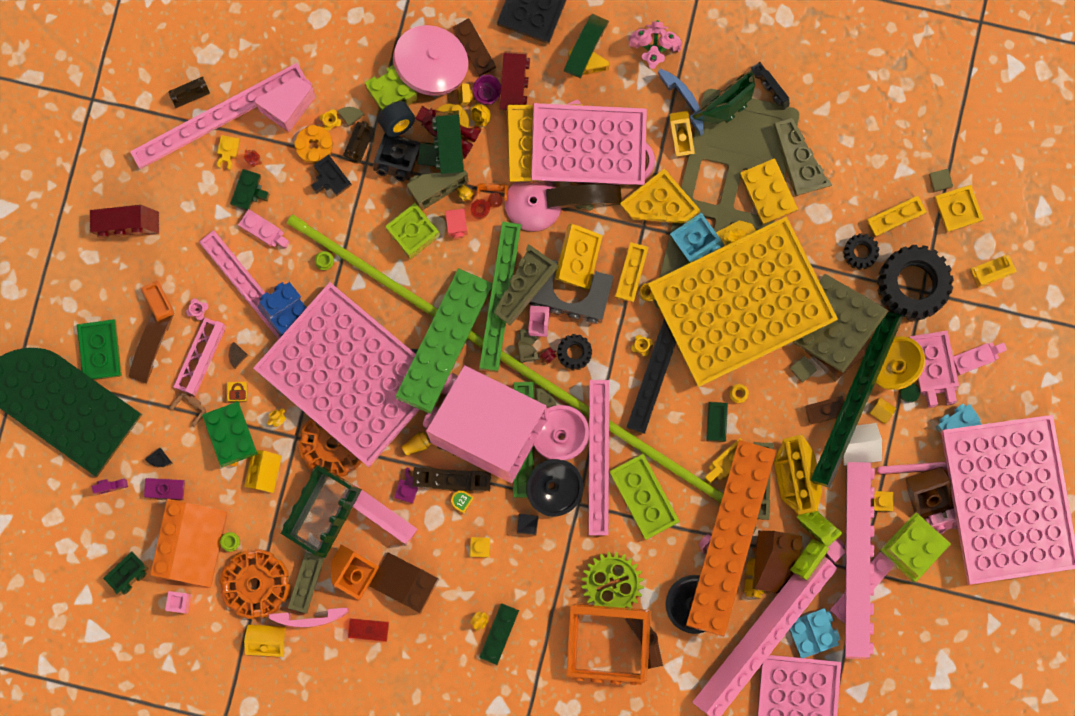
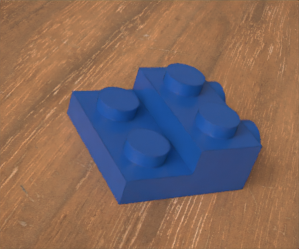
(281, 307)

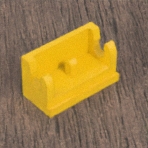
(993, 271)

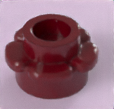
(548, 355)

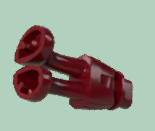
(425, 117)

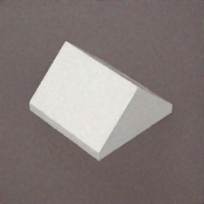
(864, 445)

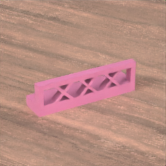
(204, 358)
(384, 517)

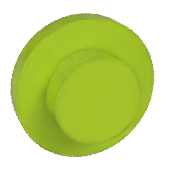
(324, 260)
(230, 541)

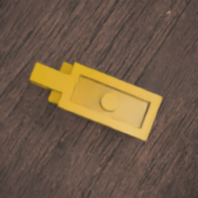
(721, 466)

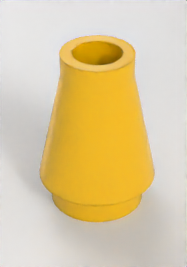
(416, 443)

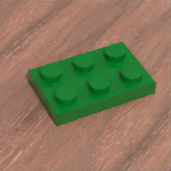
(229, 434)

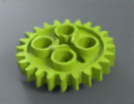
(605, 566)

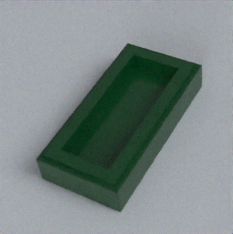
(717, 421)

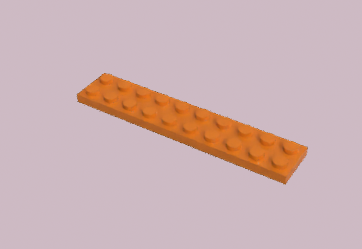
(731, 538)

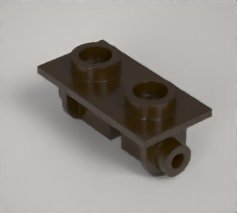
(189, 92)
(359, 141)

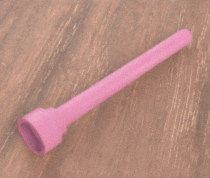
(910, 467)

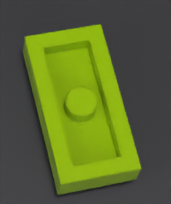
(809, 559)

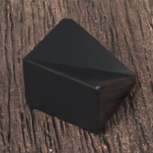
(527, 524)

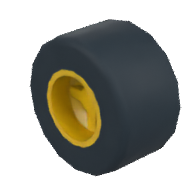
(396, 119)

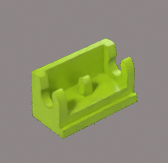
(819, 527)

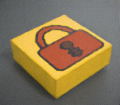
(237, 391)

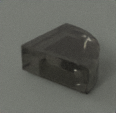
(236, 355)

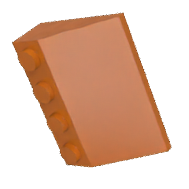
(188, 543)

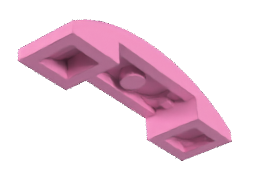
(333, 615)

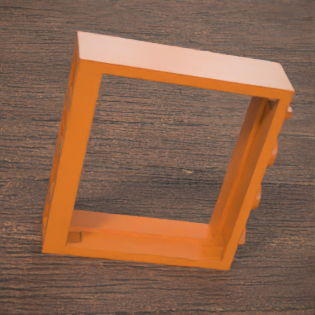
(597, 675)

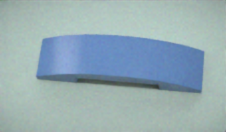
(671, 82)

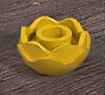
(480, 115)

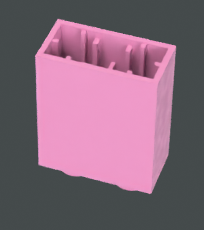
(486, 423)

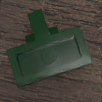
(248, 190)

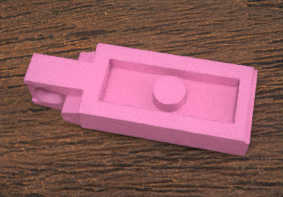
(263, 229)
(977, 357)

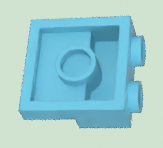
(696, 238)
(964, 417)
(814, 633)

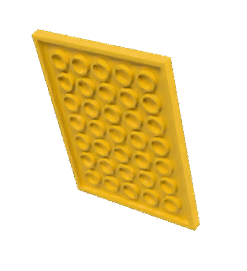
(742, 301)

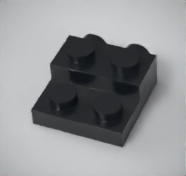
(396, 157)

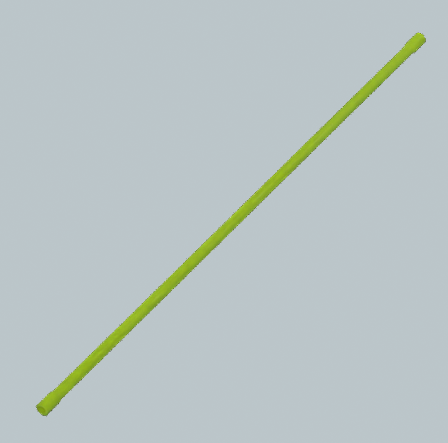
(303, 227)

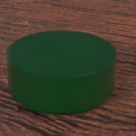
(910, 393)

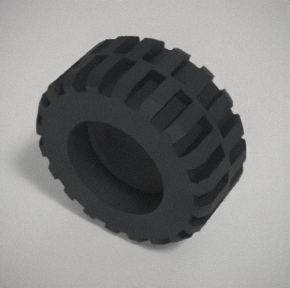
(924, 259)

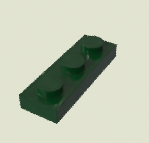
(499, 634)

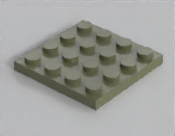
(844, 338)

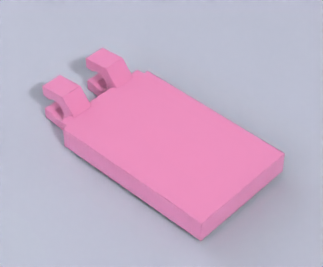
(939, 369)

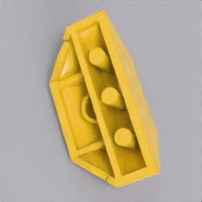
(794, 470)

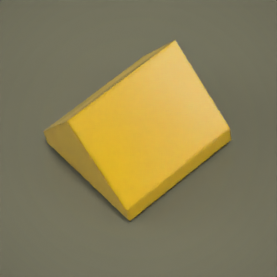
(883, 411)

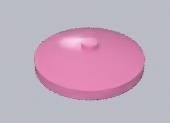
(430, 60)

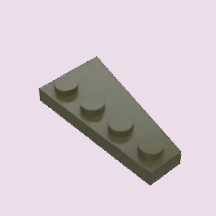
(799, 159)
(529, 279)

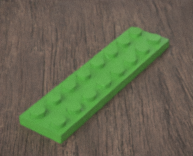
(444, 341)

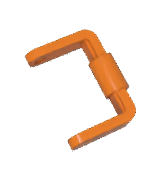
(492, 187)

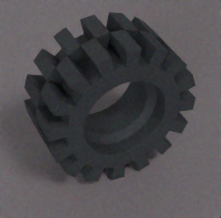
(861, 240)
(574, 363)

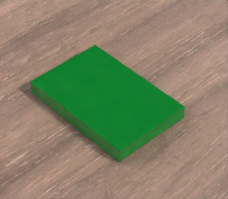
(99, 349)

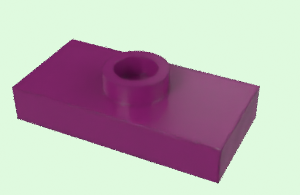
(164, 488)

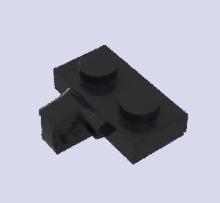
(330, 177)

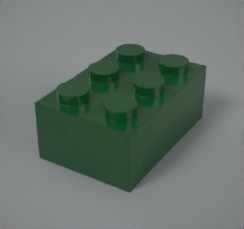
(448, 142)

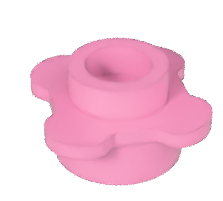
(192, 309)
(704, 543)

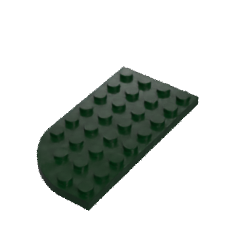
(64, 406)

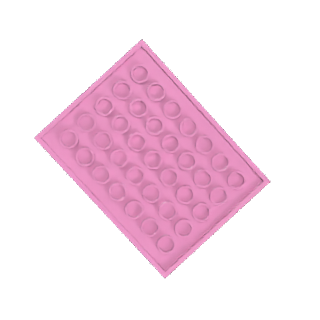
(343, 373)
(1010, 499)

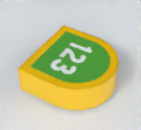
(461, 501)

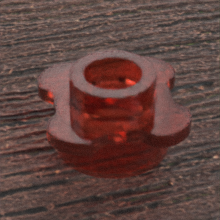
(252, 157)

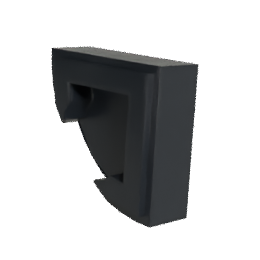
(159, 459)

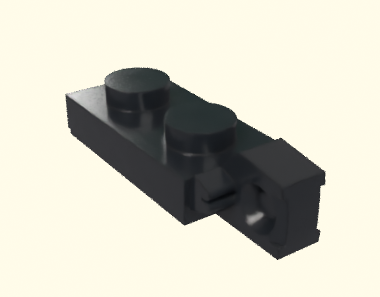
(770, 84)

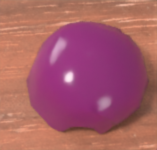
(486, 90)

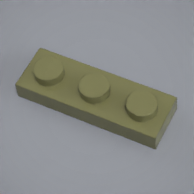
(306, 583)

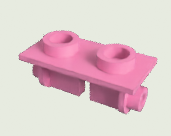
(942, 524)

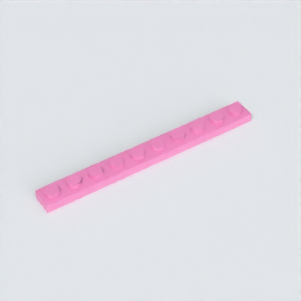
(210, 119)

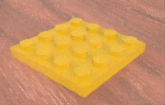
(520, 142)

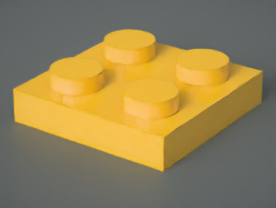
(958, 208)

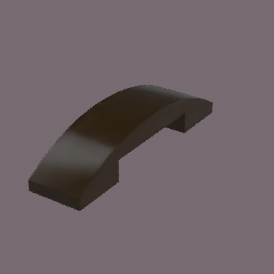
(583, 195)
(451, 479)

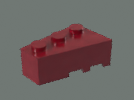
(514, 79)
(124, 221)

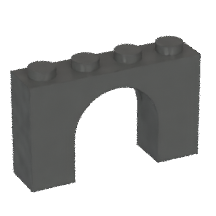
(590, 308)

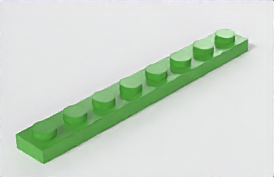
(503, 273)

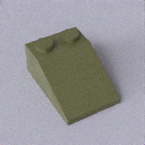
(435, 186)

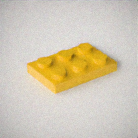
(768, 191)
(578, 256)

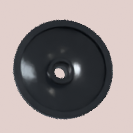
(566, 489)
(679, 601)

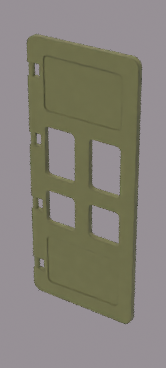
(739, 145)

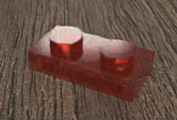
(368, 630)

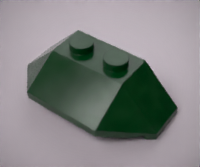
(728, 101)

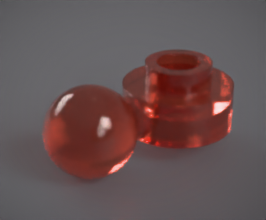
(494, 200)

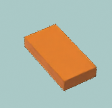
(157, 300)

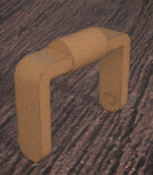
(193, 401)

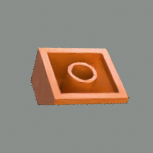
(352, 572)

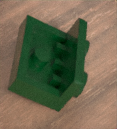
(126, 573)

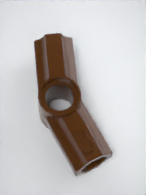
(655, 658)

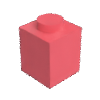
(456, 223)

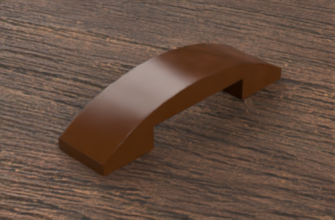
(148, 348)

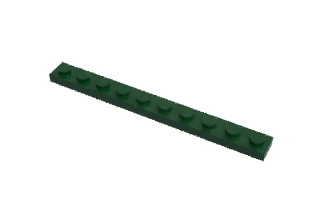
(856, 400)

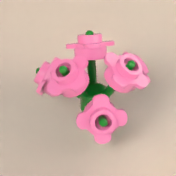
(667, 41)

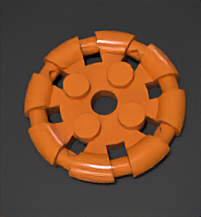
(324, 453)
(266, 587)

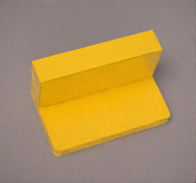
(263, 471)
(265, 640)

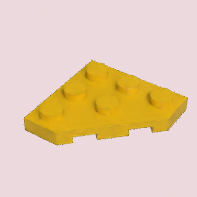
(660, 201)

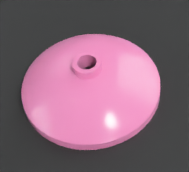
(531, 216)
(566, 422)

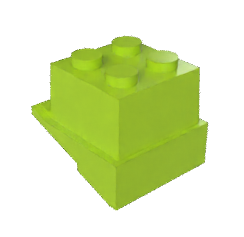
(915, 547)

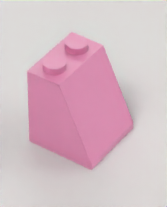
(287, 102)

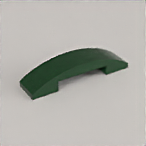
(585, 45)

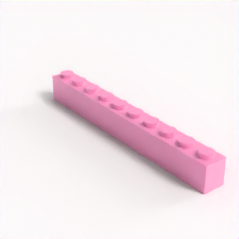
(858, 561)
(761, 640)

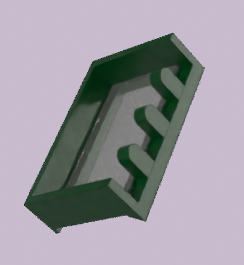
(320, 511)

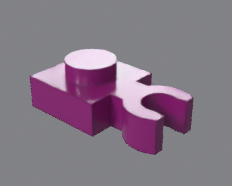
(104, 486)
(405, 490)

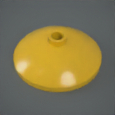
(906, 354)

